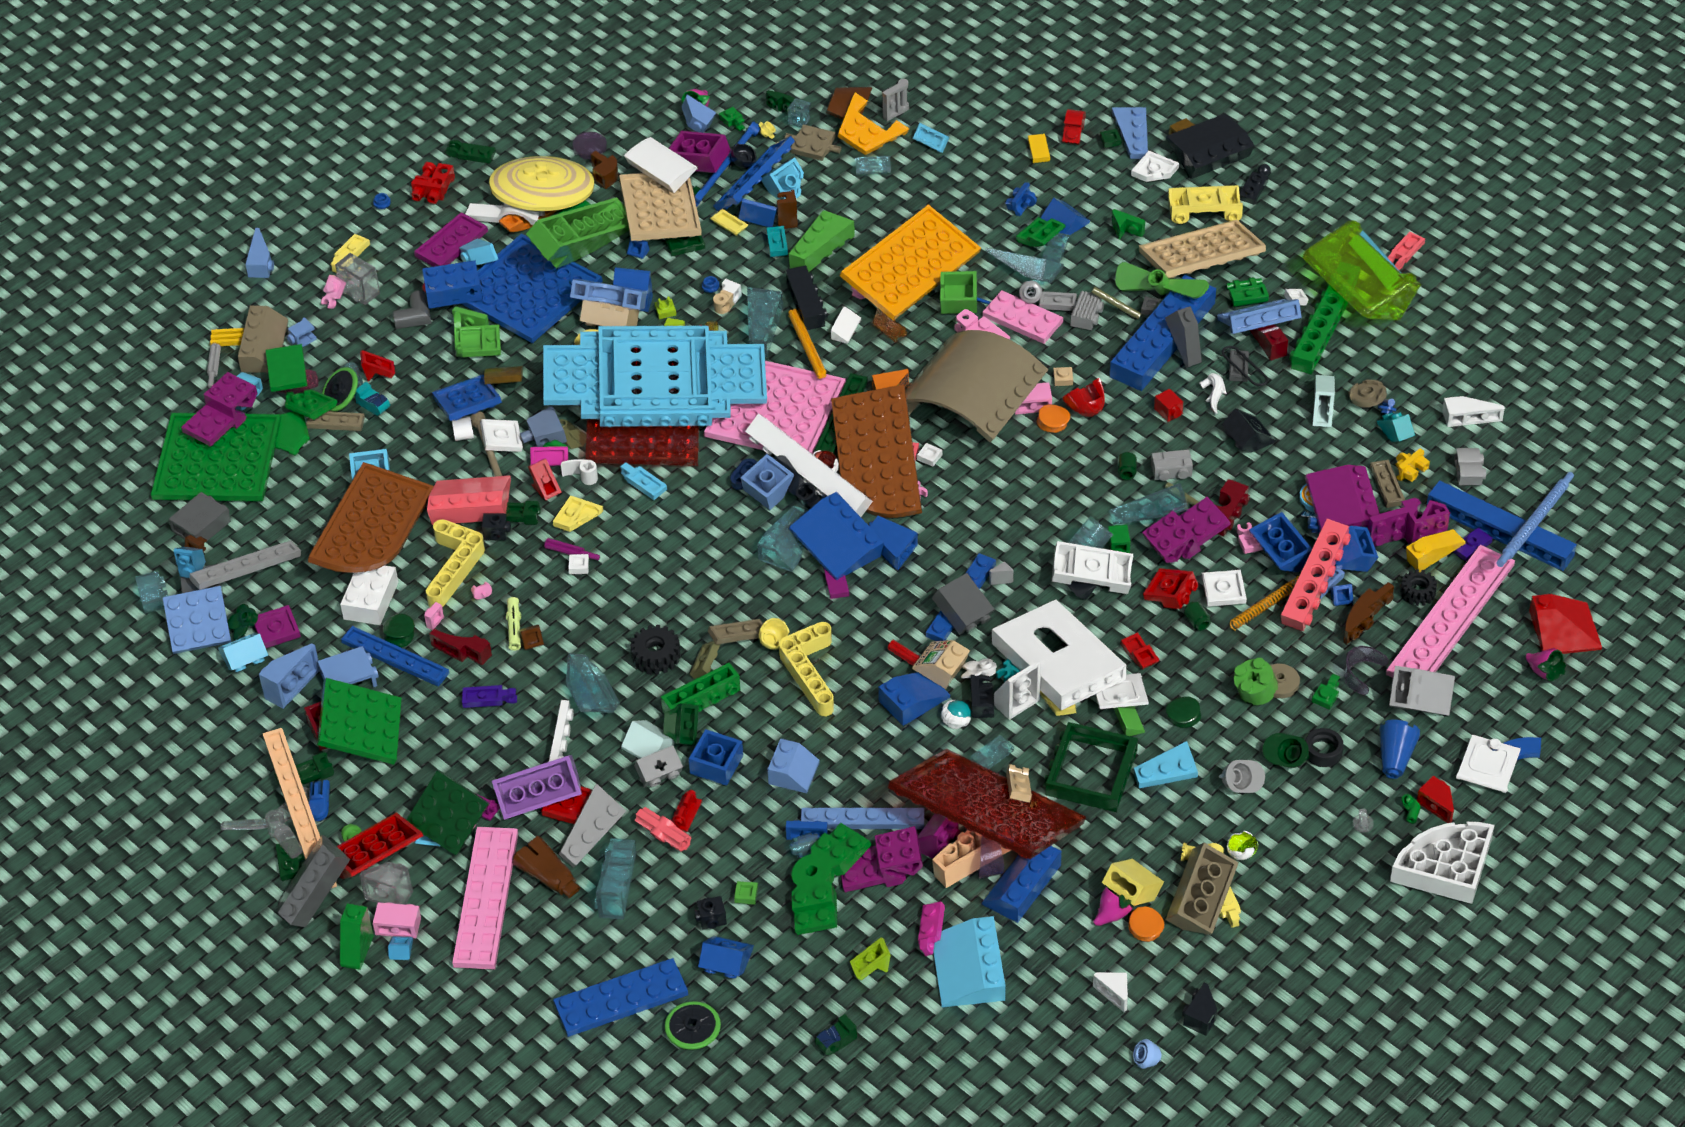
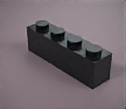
(805, 297)

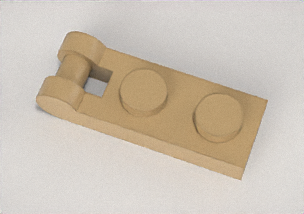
(1018, 783)

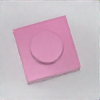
(433, 615)

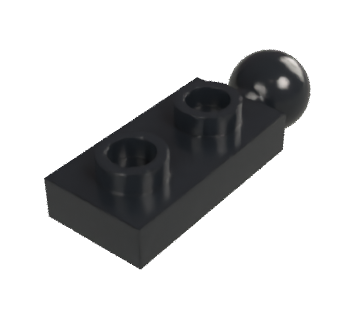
(1255, 184)

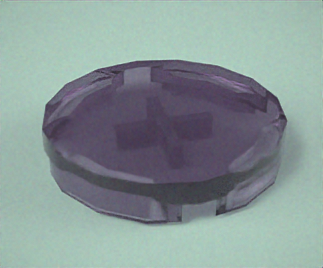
(589, 142)

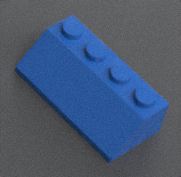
(1023, 883)

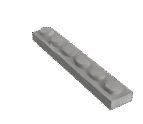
(245, 565)

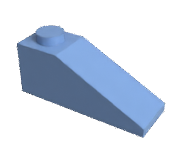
(259, 260)

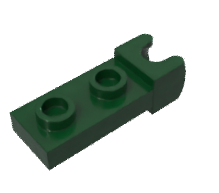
(523, 512)
(313, 769)

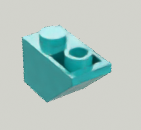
(1396, 426)

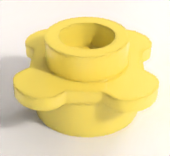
(767, 129)

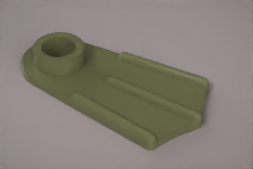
(574, 436)

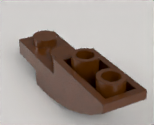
(1364, 609)

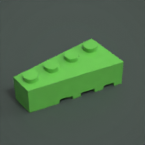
(821, 239)

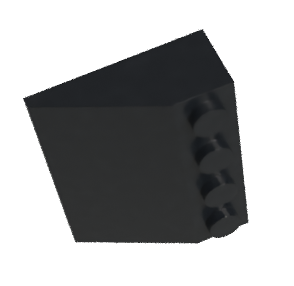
(1210, 145)

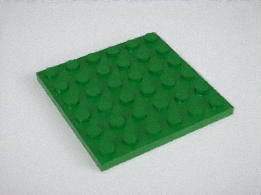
(228, 470)

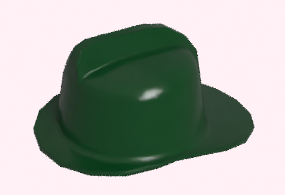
(1285, 750)

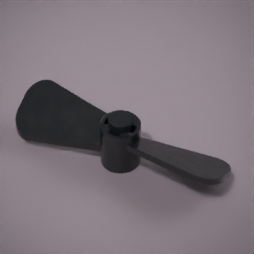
(798, 486)

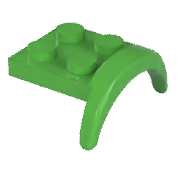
(476, 340)

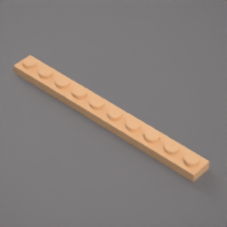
(292, 790)

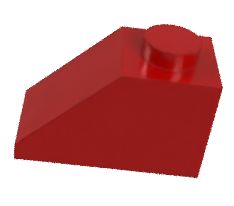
(1437, 798)

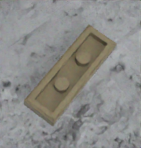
(338, 421)
(1387, 483)
(735, 631)

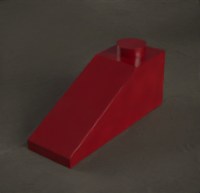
(1271, 341)

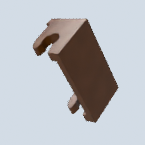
(787, 209)

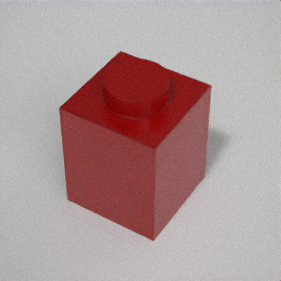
(1168, 405)

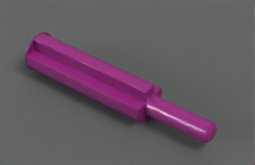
(568, 548)

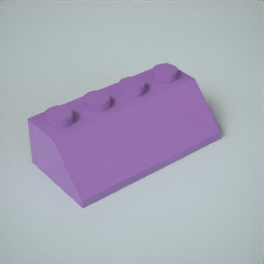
(537, 787)

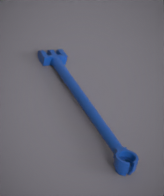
(752, 130)

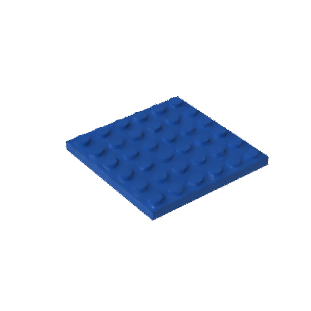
(526, 289)

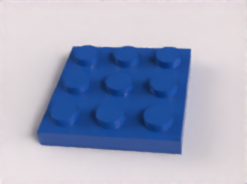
(466, 398)

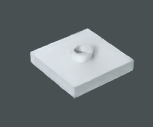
(501, 435)
(1224, 588)

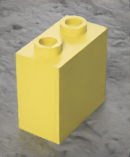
(1133, 881)

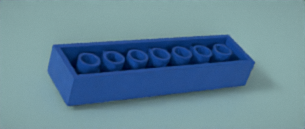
(1153, 341)

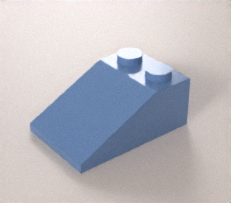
(289, 675)

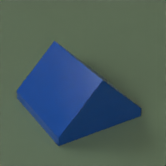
(757, 213)
(1065, 214)

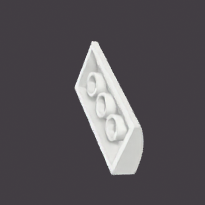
(660, 163)

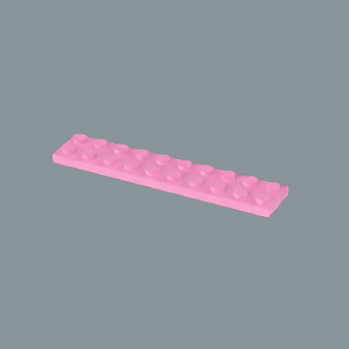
(1453, 612)

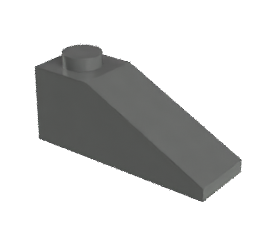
(1186, 335)

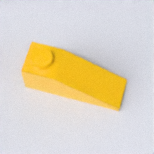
(1433, 548)

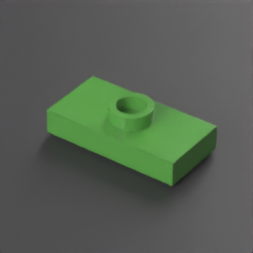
(471, 318)

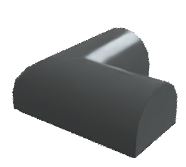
(416, 315)

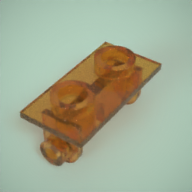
(888, 326)

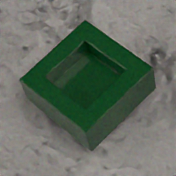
(1110, 138)

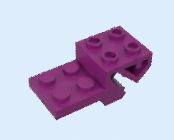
(220, 409)
(1408, 522)
(1184, 534)
(887, 862)

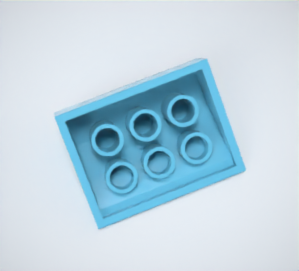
(969, 964)

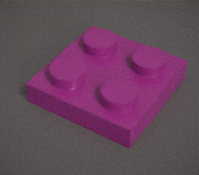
(277, 626)

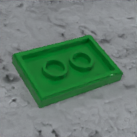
(286, 367)

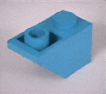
(189, 560)

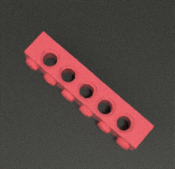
(1331, 532)

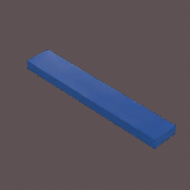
(396, 656)

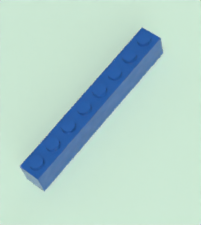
(1503, 525)

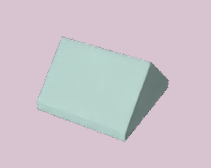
(645, 739)

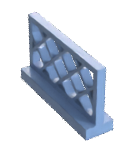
(1261, 315)

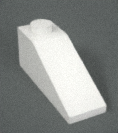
(1470, 411)

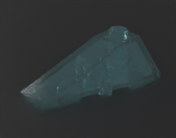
(1031, 267)

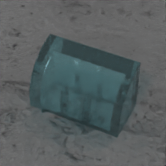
(1092, 534)

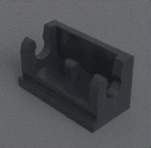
(982, 697)

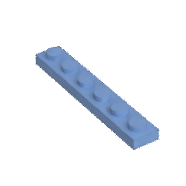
(866, 817)

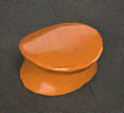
(1053, 418)
(1145, 924)

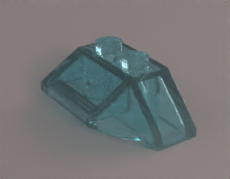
(589, 686)

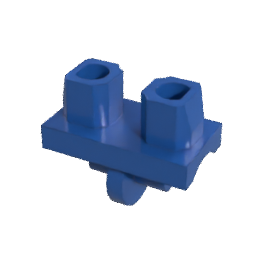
(1022, 199)

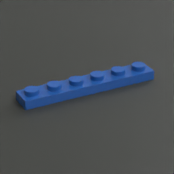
(978, 572)

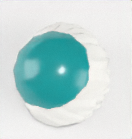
(956, 714)

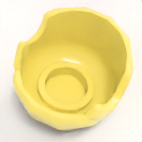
(772, 632)

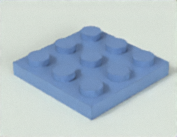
(196, 619)

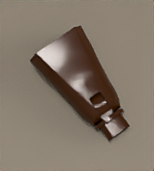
(544, 865)

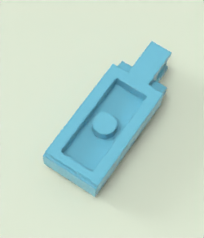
(643, 480)

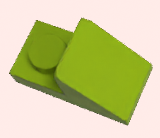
(870, 959)

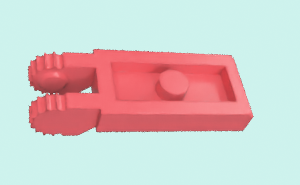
(1406, 249)

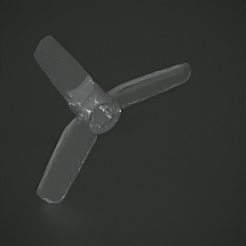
(276, 826)

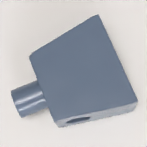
(544, 428)

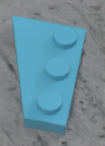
(1167, 767)

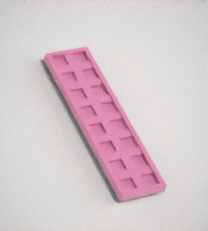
(485, 898)

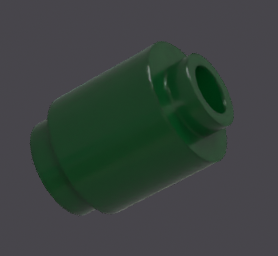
(1127, 465)
(1197, 615)

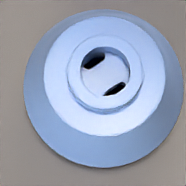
(1146, 1054)

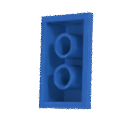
(1282, 543)

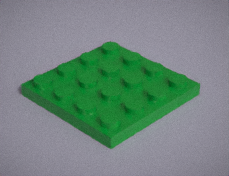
(359, 721)

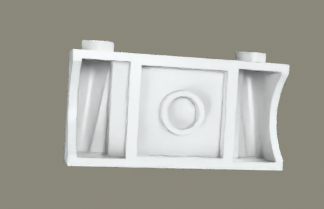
(1092, 566)

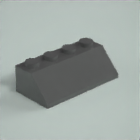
(312, 883)

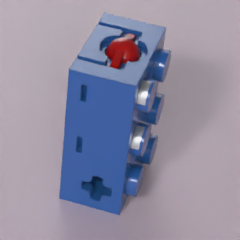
(451, 284)

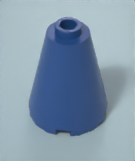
(1397, 746)

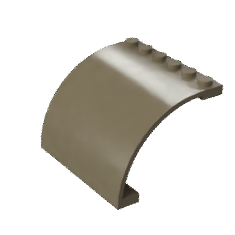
(978, 378)

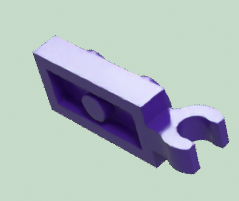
(487, 696)

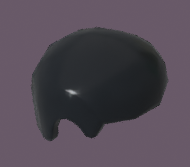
(743, 156)

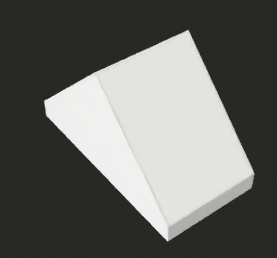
(1113, 987)

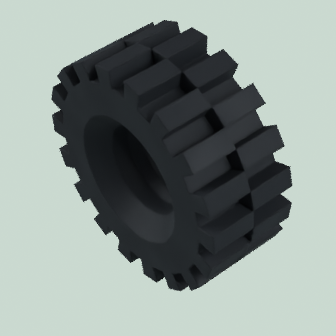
(655, 660)

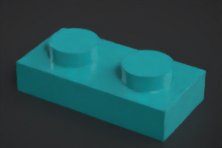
(777, 241)

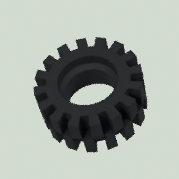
(1419, 579)

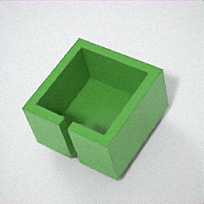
(958, 291)

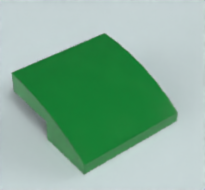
(1039, 232)

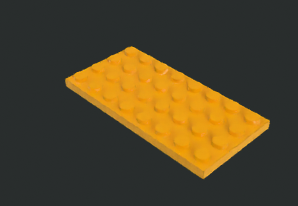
(910, 262)

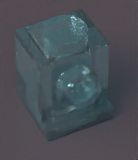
(798, 113)

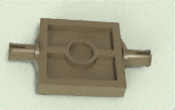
(813, 142)

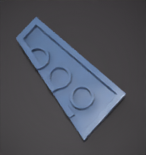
(1133, 129)

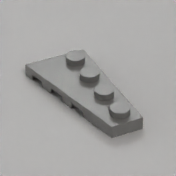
(591, 825)

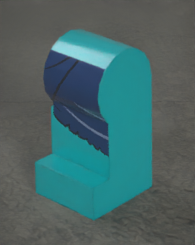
(371, 400)

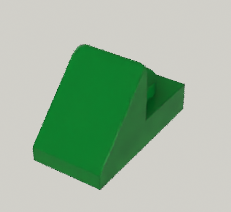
(1125, 222)

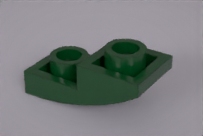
(778, 101)

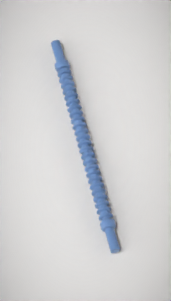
(1534, 520)

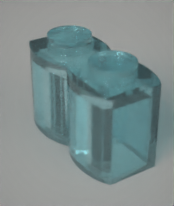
(151, 591)

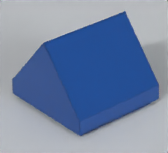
(638, 248)
(1342, 594)

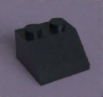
(1247, 431)

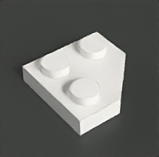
(1154, 167)

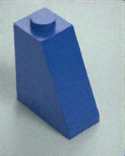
(898, 540)

